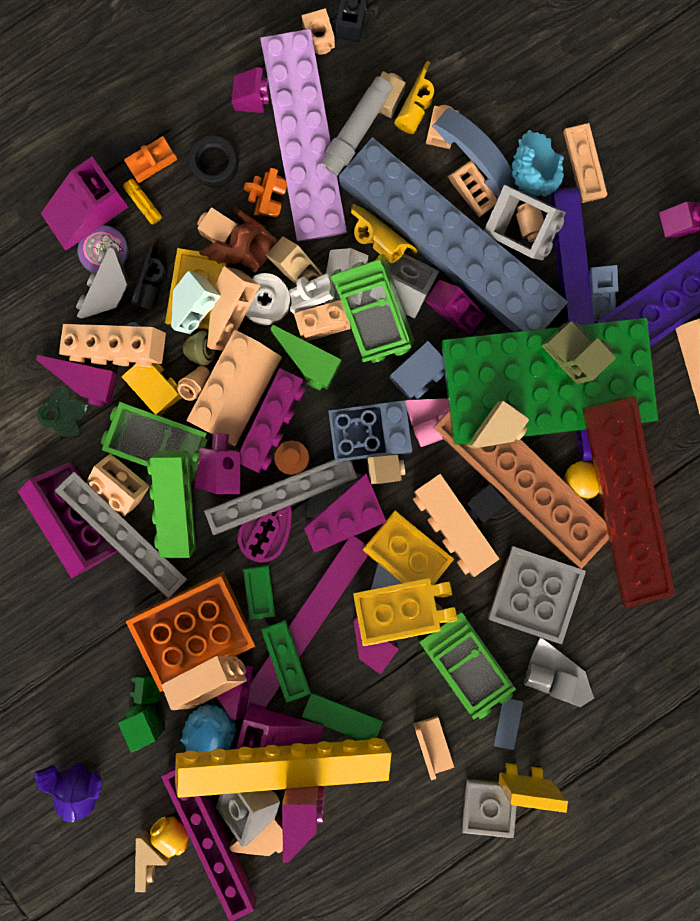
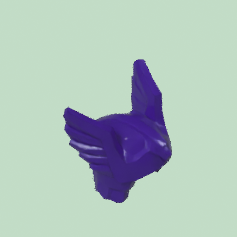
(72, 790)

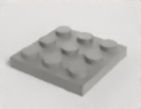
(536, 595)

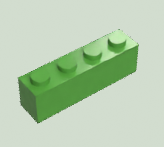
(172, 504)

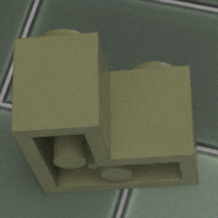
(576, 354)

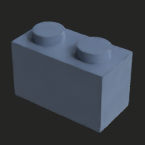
(418, 371)

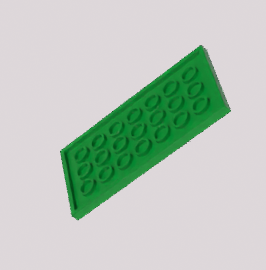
(528, 379)

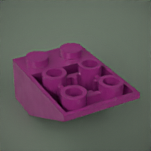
(82, 204)
(272, 728)

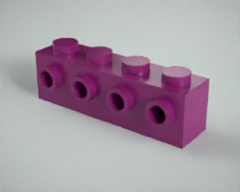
(270, 420)

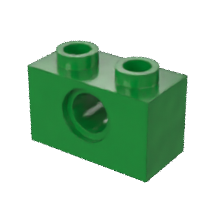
(141, 726)

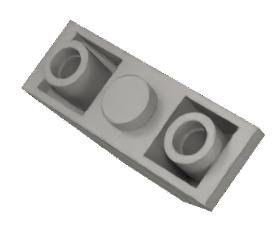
(105, 286)

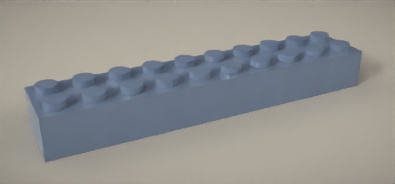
(450, 240)

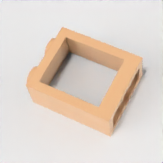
(204, 682)

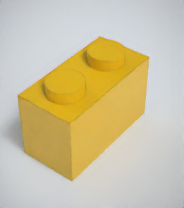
(153, 387)

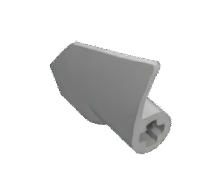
(567, 684)

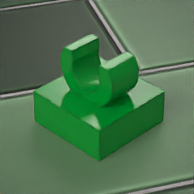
(145, 690)

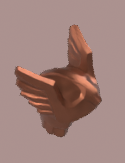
(246, 246)

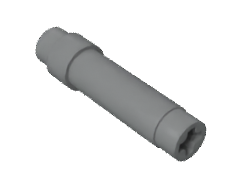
(343, 147)

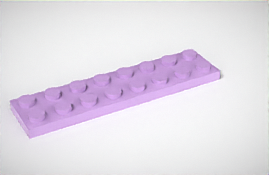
(303, 134)

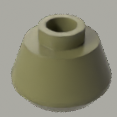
(196, 349)

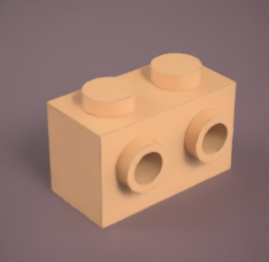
(117, 485)

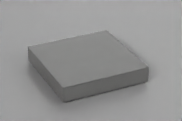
(487, 810)

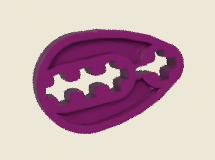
(277, 539)

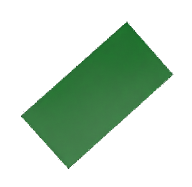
(259, 592)

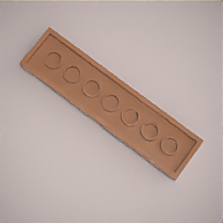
(536, 494)

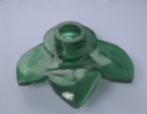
(66, 412)

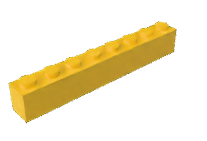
(281, 767)

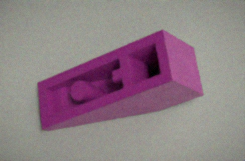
(87, 381)

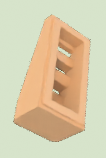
(460, 186)

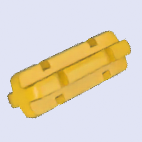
(142, 201)

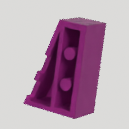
(346, 516)

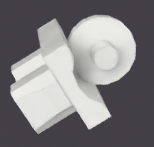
(312, 293)

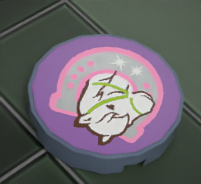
(93, 244)

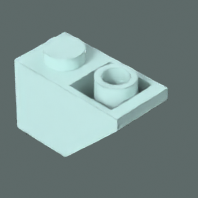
(192, 301)

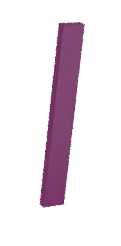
(311, 616)

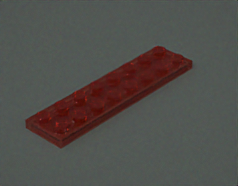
(629, 501)

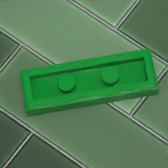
(286, 661)
(341, 717)

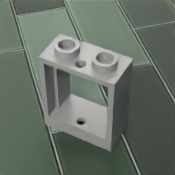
(503, 213)

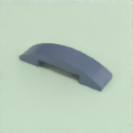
(478, 147)
(603, 288)

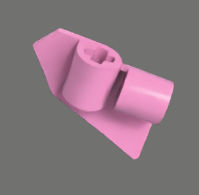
(424, 416)

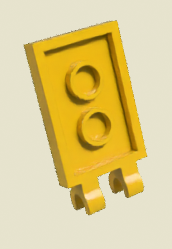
(401, 611)
(531, 791)

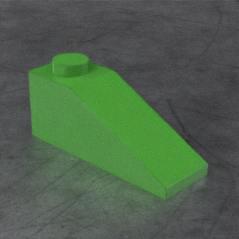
(311, 361)

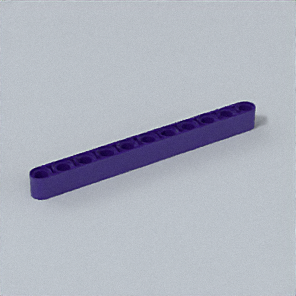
(573, 275)

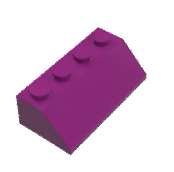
(68, 533)
(300, 815)

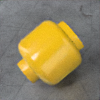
(169, 836)

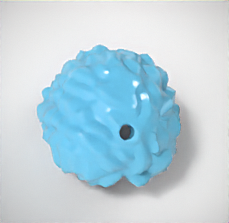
(537, 166)

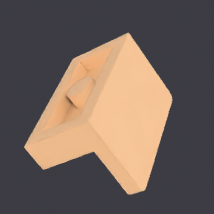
(433, 746)

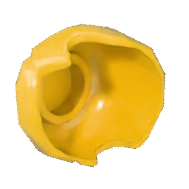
(582, 479)

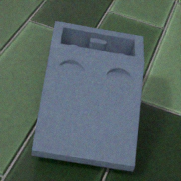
(370, 431)

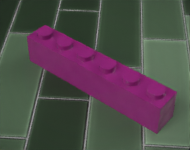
(213, 850)

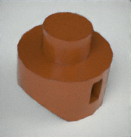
(292, 457)

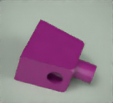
(218, 467)

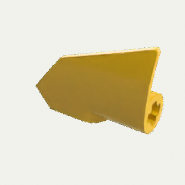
(414, 106)
(373, 230)

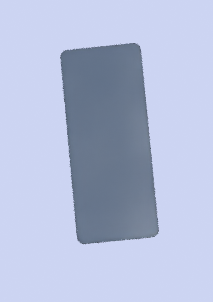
(508, 724)

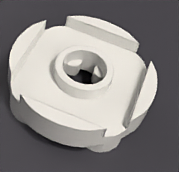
(280, 302)

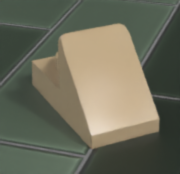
(145, 857)

